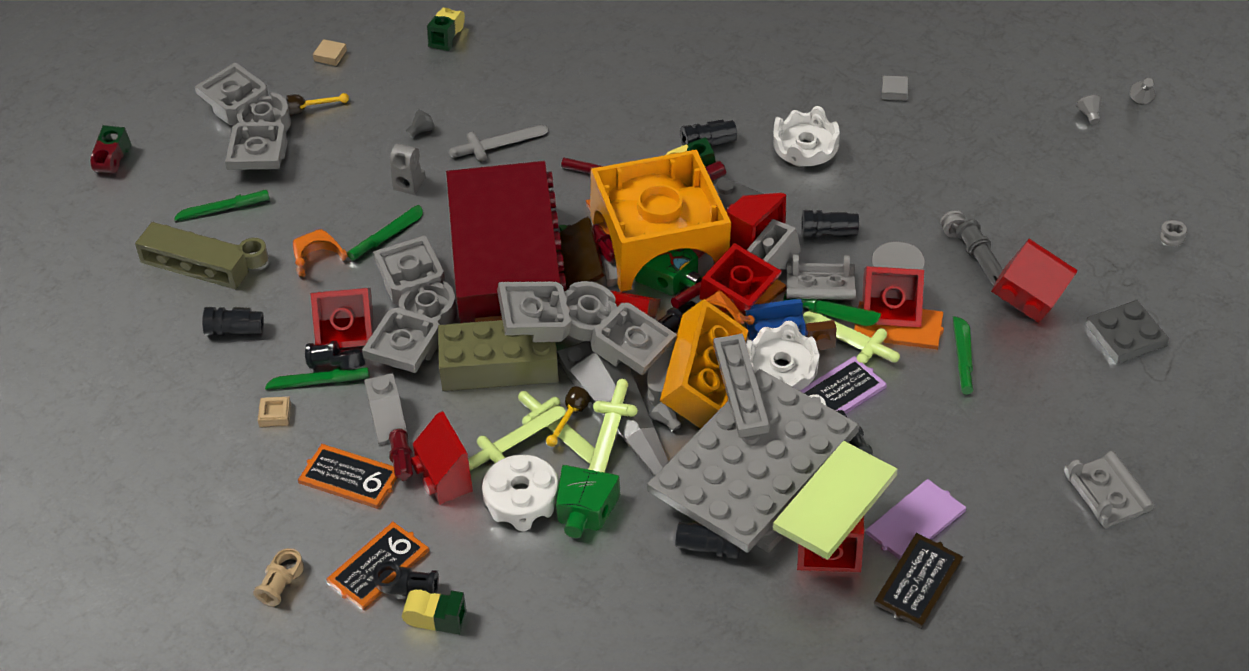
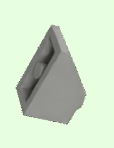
(776, 244)
(384, 406)

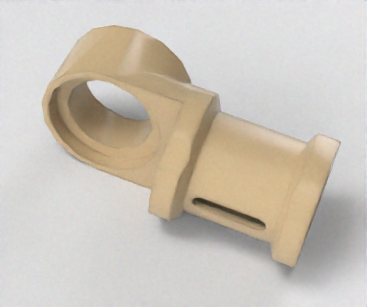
(278, 577)

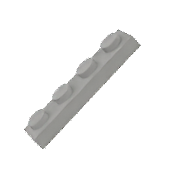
(741, 385)

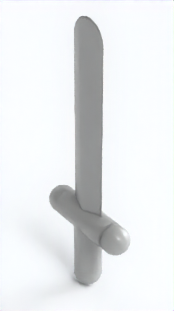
(479, 147)

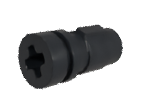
(716, 132)
(829, 223)
(234, 321)
(699, 538)

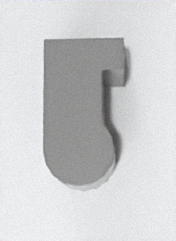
(405, 164)
(656, 377)

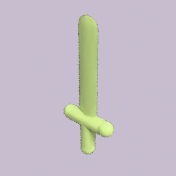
(865, 343)
(613, 412)
(567, 435)
(494, 450)

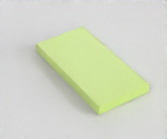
(835, 499)

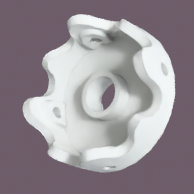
(812, 127)
(785, 344)
(521, 505)

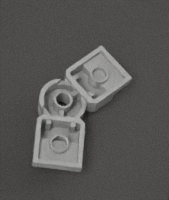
(258, 119)
(424, 301)
(587, 314)

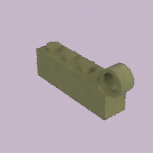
(200, 255)

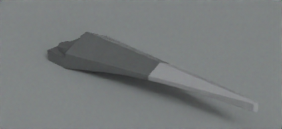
(599, 379)

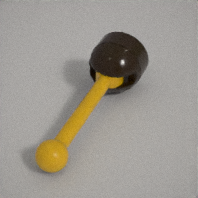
(297, 103)
(575, 401)

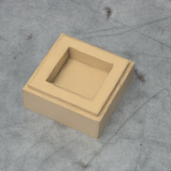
(329, 52)
(274, 411)

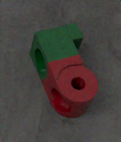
(109, 151)

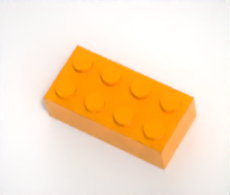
(693, 376)

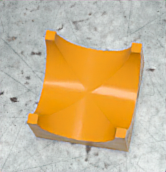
(657, 209)

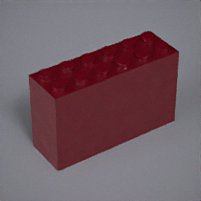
(501, 232)

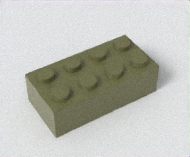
(484, 357)

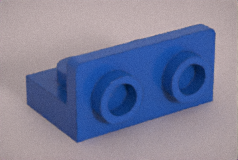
(774, 315)

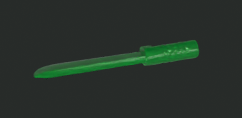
(238, 201)
(385, 233)
(843, 312)
(963, 347)
(317, 378)

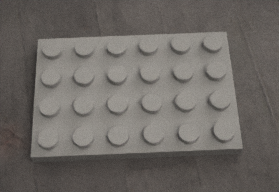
(749, 481)

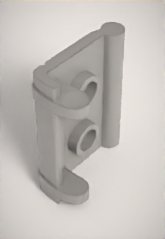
(821, 280)
(1108, 489)

